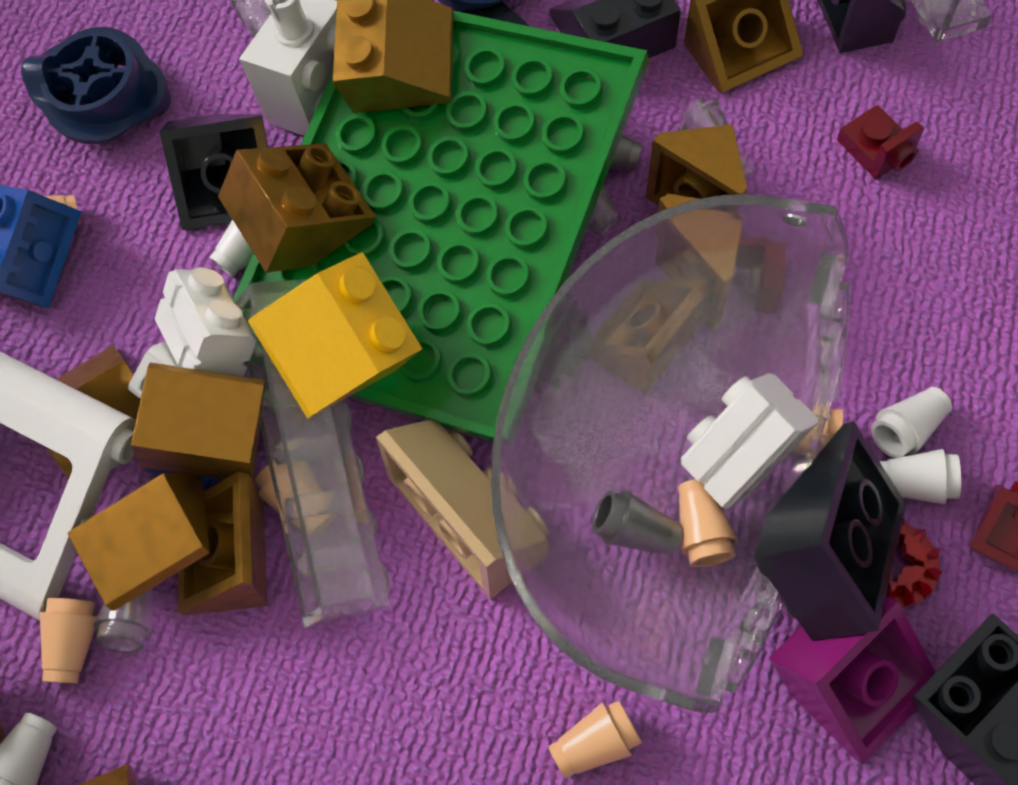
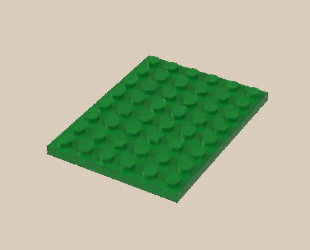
(477, 204)

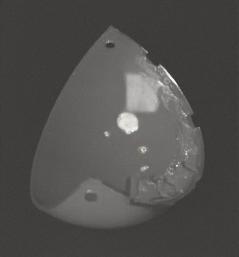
(606, 402)

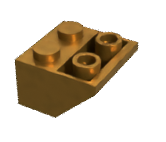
(293, 204)

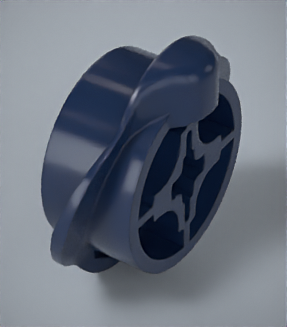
(105, 96)

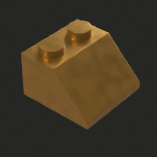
(393, 53)

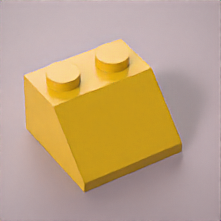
(335, 335)

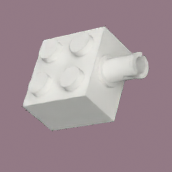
(292, 60)

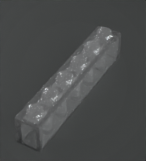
(317, 491)

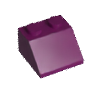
(857, 682)

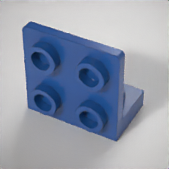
(33, 243)

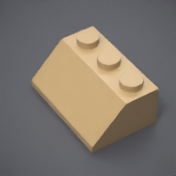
(449, 495)

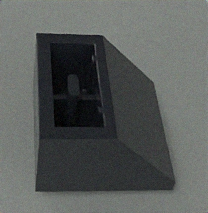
(975, 705)

